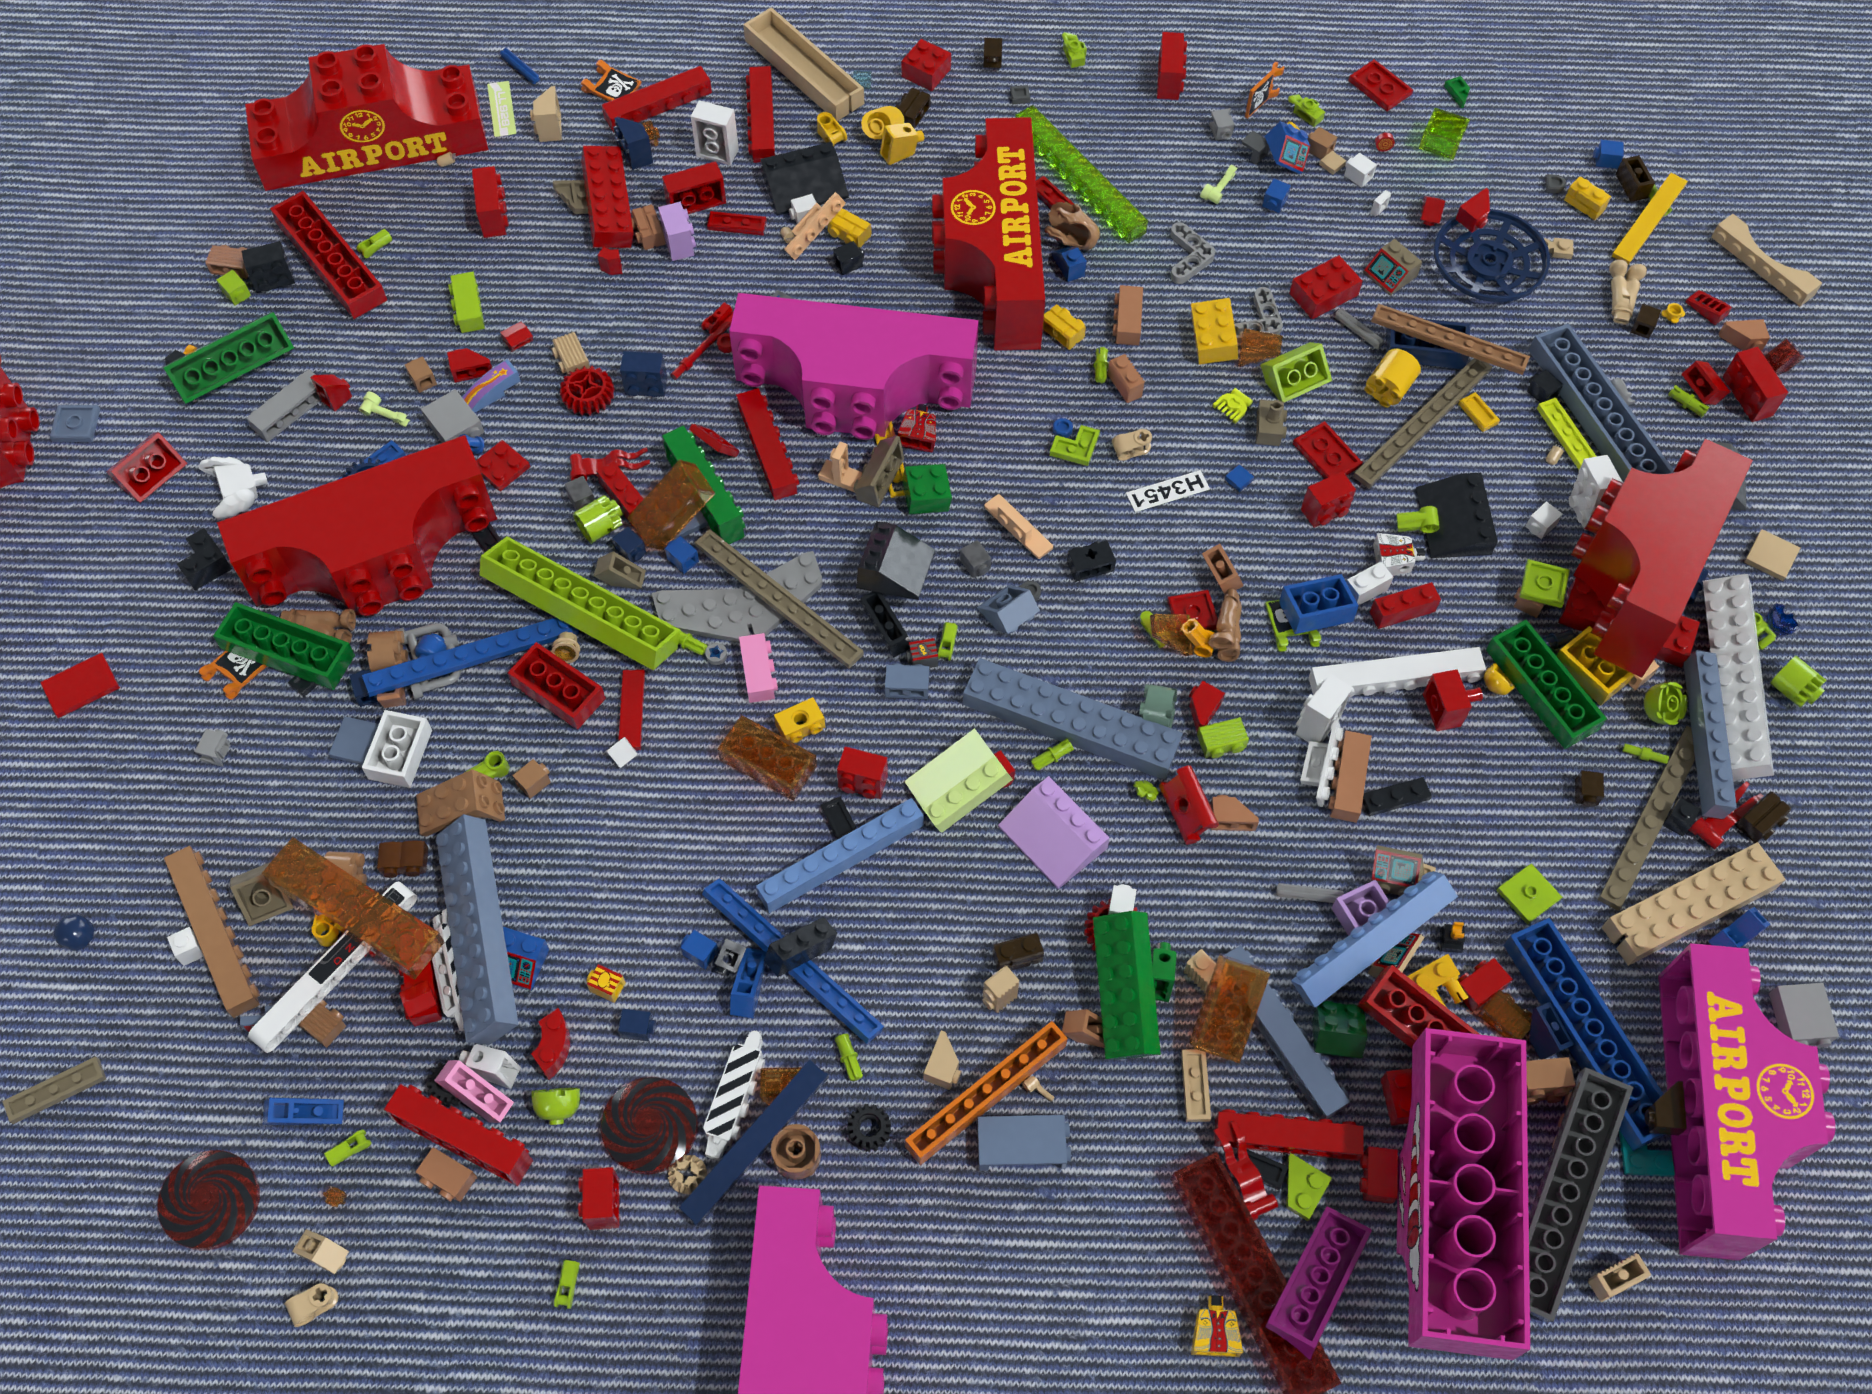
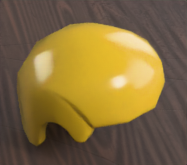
(1497, 681)

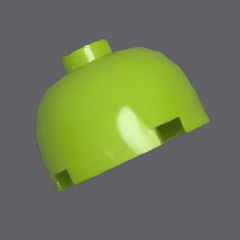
(1665, 703)
(555, 1104)

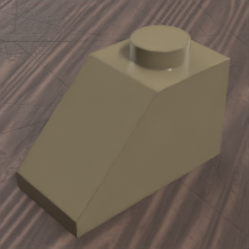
(619, 571)

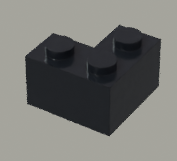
(205, 563)

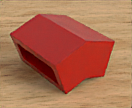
(610, 261)
(516, 336)
(418, 998)

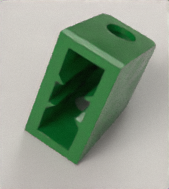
(1163, 970)

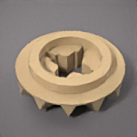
(676, 1178)

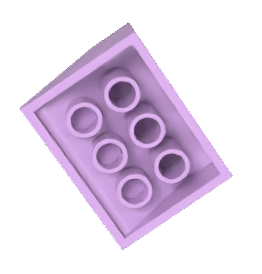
(1054, 832)

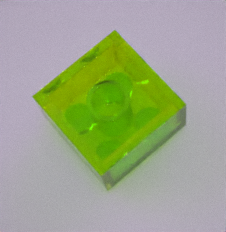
(1444, 133)

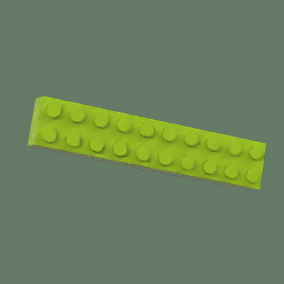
(580, 602)

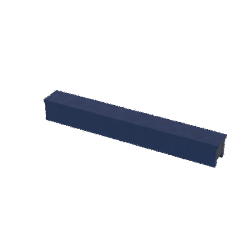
(753, 1142)

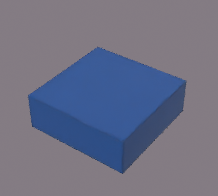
(1239, 478)

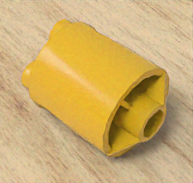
(1393, 377)

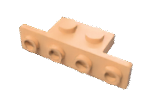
(813, 224)
(1018, 526)

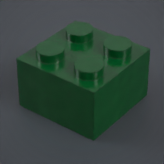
(1339, 1029)

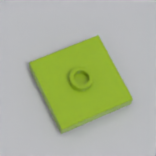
(1544, 583)
(1529, 893)

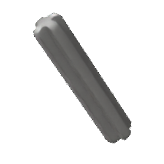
(1359, 328)
(1308, 893)

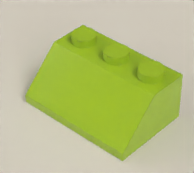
(1297, 371)

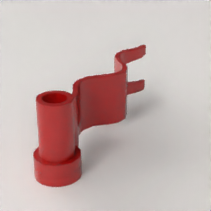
(588, 466)
(1714, 828)
(1246, 1175)

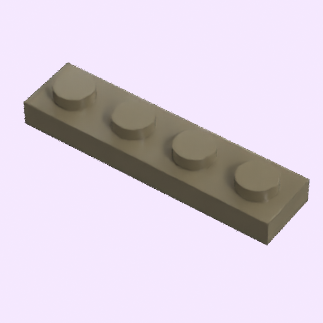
(54, 1090)

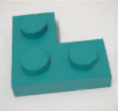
(1646, 1161)

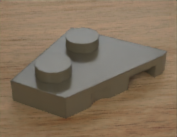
(572, 194)

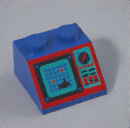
(1288, 146)
(525, 957)

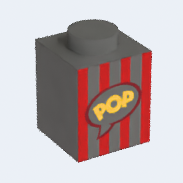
(923, 653)

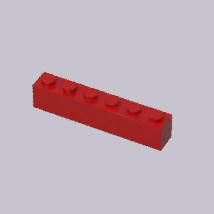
(659, 97)
(761, 112)
(767, 444)
(1293, 1135)

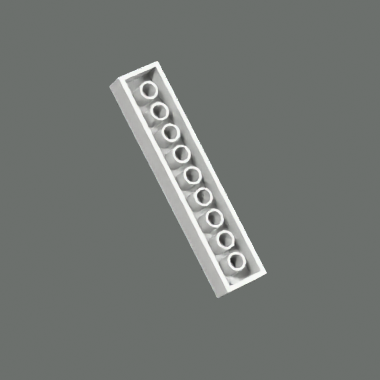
(1735, 642)

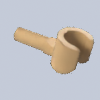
(1032, 1083)

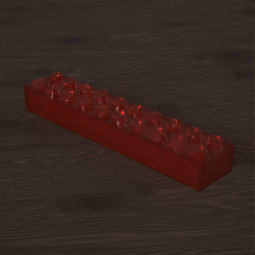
(1248, 1271)

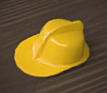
(875, 120)

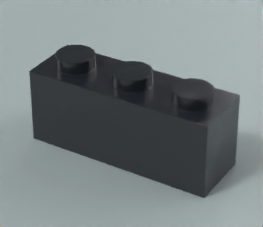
(885, 623)
(800, 946)

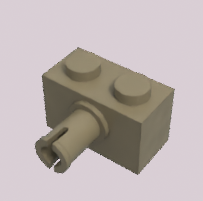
(1270, 422)

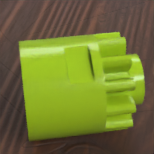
(598, 518)
(1799, 682)

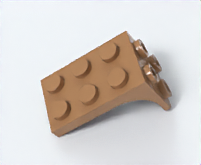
(464, 794)

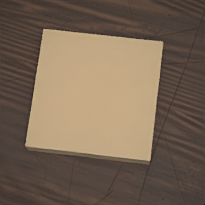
(1772, 555)

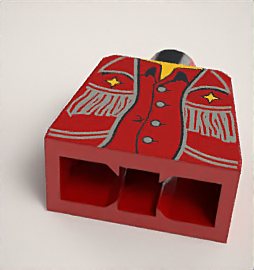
(918, 429)

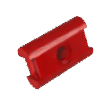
(1188, 805)

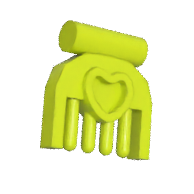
(1236, 402)

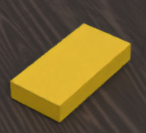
(1479, 412)

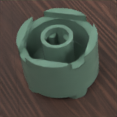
(1159, 704)

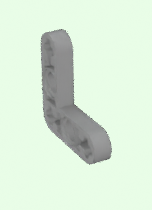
(1196, 253)
(1265, 320)

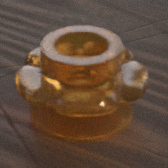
(334, 1196)

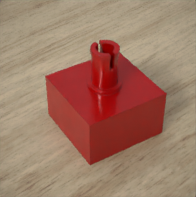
(1449, 700)

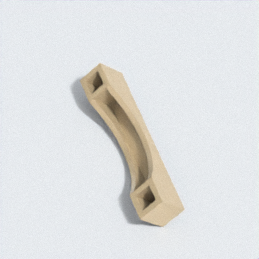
(1793, 283)

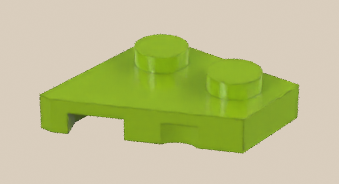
(1304, 1187)

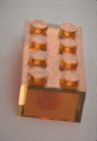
(671, 505)
(767, 757)
(1229, 1008)

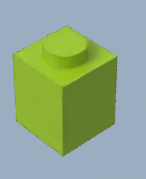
(233, 287)

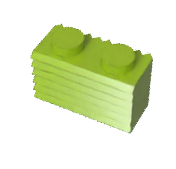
(1223, 738)

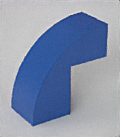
(1741, 930)

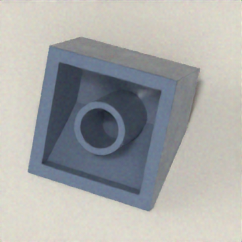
(1009, 608)

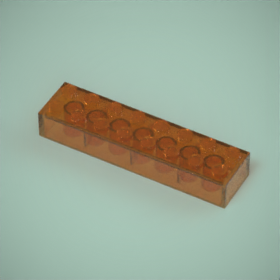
(353, 908)

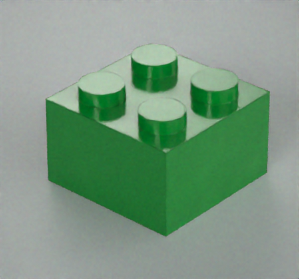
(927, 489)

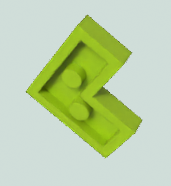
(1076, 450)

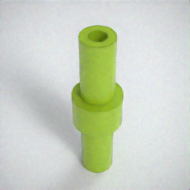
(1645, 753)

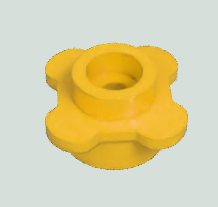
(1673, 312)

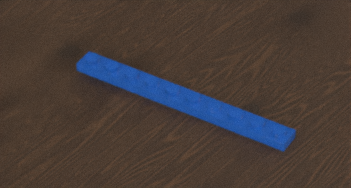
(464, 656)
(807, 974)

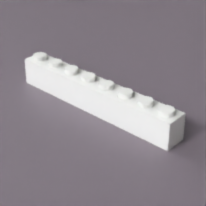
(1402, 672)

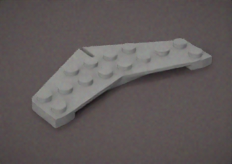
(730, 612)

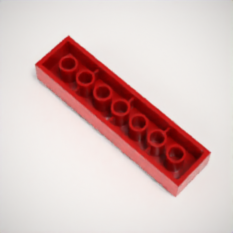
(329, 254)

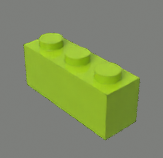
(466, 302)

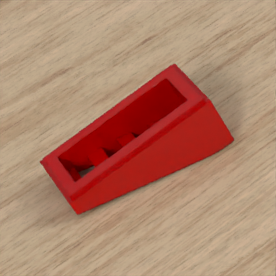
(1718, 309)

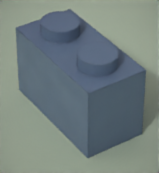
(907, 681)

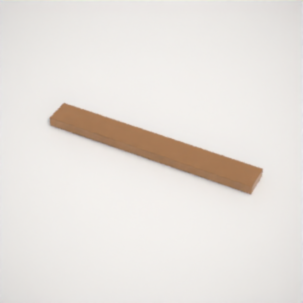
(1450, 339)

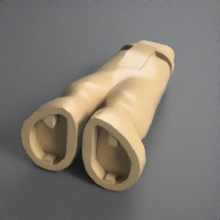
(1625, 291)

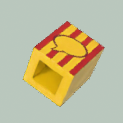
(605, 983)

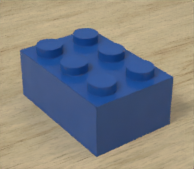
(1318, 604)

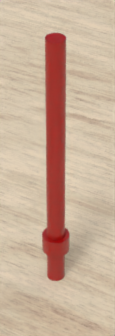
(687, 362)

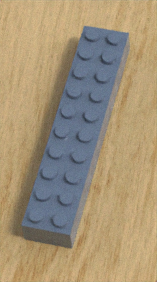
(1597, 403)
(1068, 715)
(476, 931)

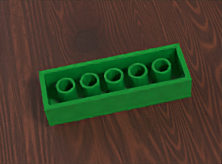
(228, 357)
(720, 511)
(284, 645)
(1546, 684)
(1126, 985)

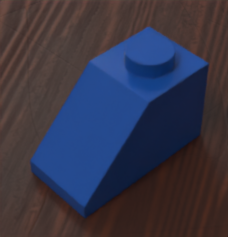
(1070, 262)

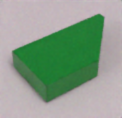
(1458, 90)

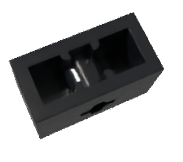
(1091, 560)

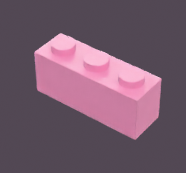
(758, 667)
(474, 1091)

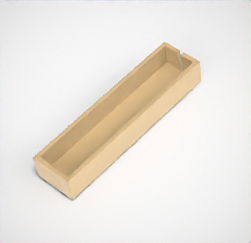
(804, 64)
(1693, 903)

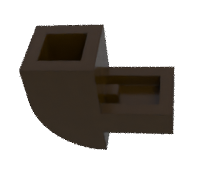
(992, 53)

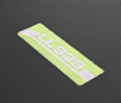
(501, 108)

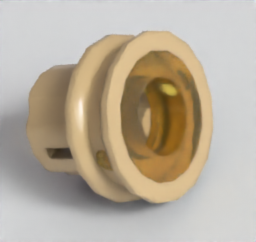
(566, 647)

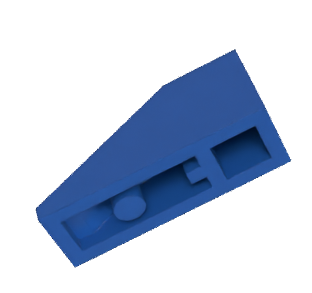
(748, 983)
(302, 1111)

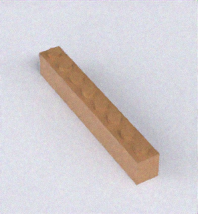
(212, 931)

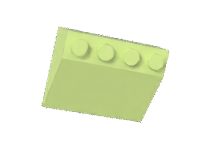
(958, 780)

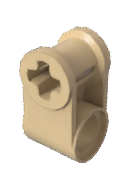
(1131, 444)
(307, 1305)

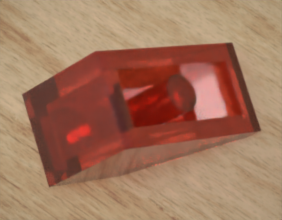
(1784, 356)

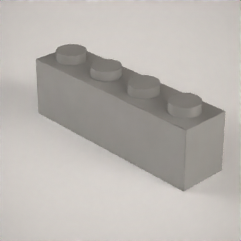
(284, 407)

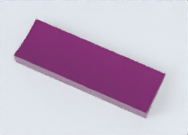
(1318, 1280)

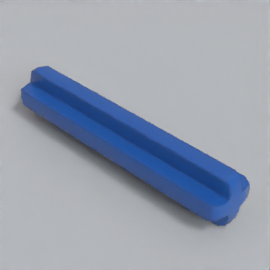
(519, 65)

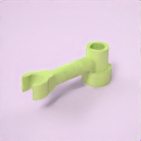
(1214, 193)
(371, 404)

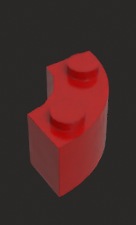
(554, 1045)

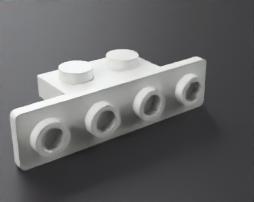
(1319, 763)

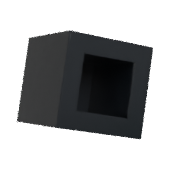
(848, 257)
(1544, 386)
(1681, 817)

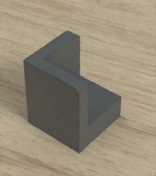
(1258, 146)

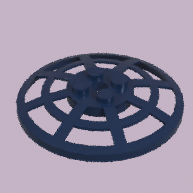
(1494, 250)

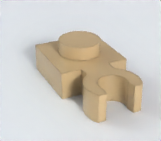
(1560, 248)

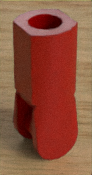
(717, 317)

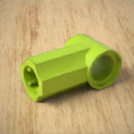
(1425, 520)
(486, 767)

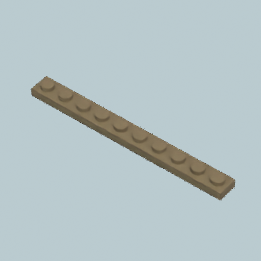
(1422, 422)
(779, 599)
(1649, 822)

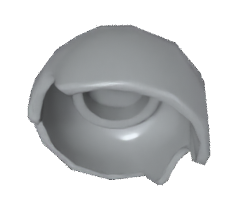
(1622, 390)

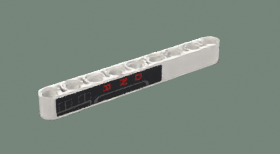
(318, 981)

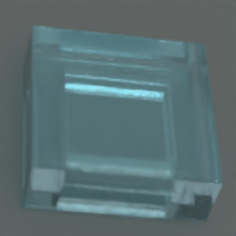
(863, 78)

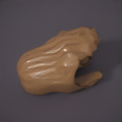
(1072, 226)

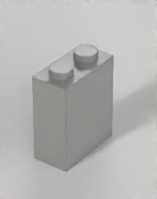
(452, 417)
(1804, 1013)

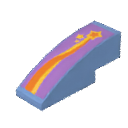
(491, 386)

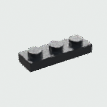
(1396, 796)

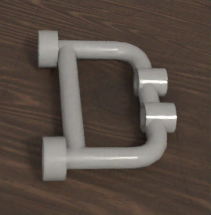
(450, 641)

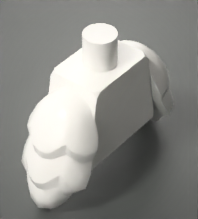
(235, 484)

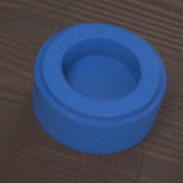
(1063, 427)

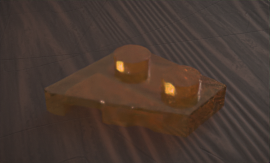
(1258, 346)
(1167, 630)

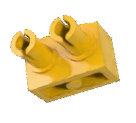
(1439, 973)

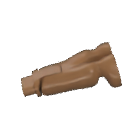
(324, 621)
(1228, 628)

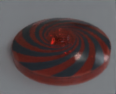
(649, 1125)
(208, 1200)

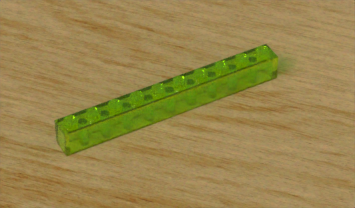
(1085, 177)

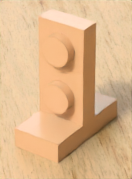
(838, 471)

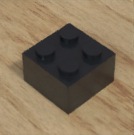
(268, 267)

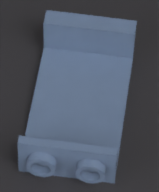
(1022, 1140)

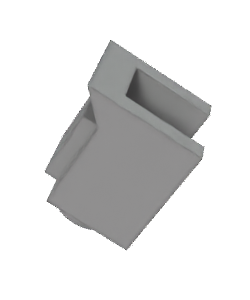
(1223, 124)
(213, 747)

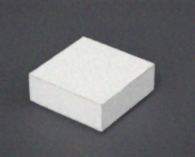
(1380, 203)
(622, 752)

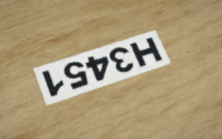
(1167, 491)

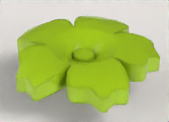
(1146, 789)

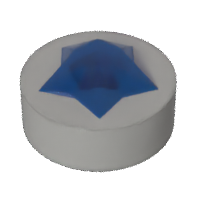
(716, 653)

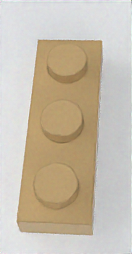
(1195, 1086)

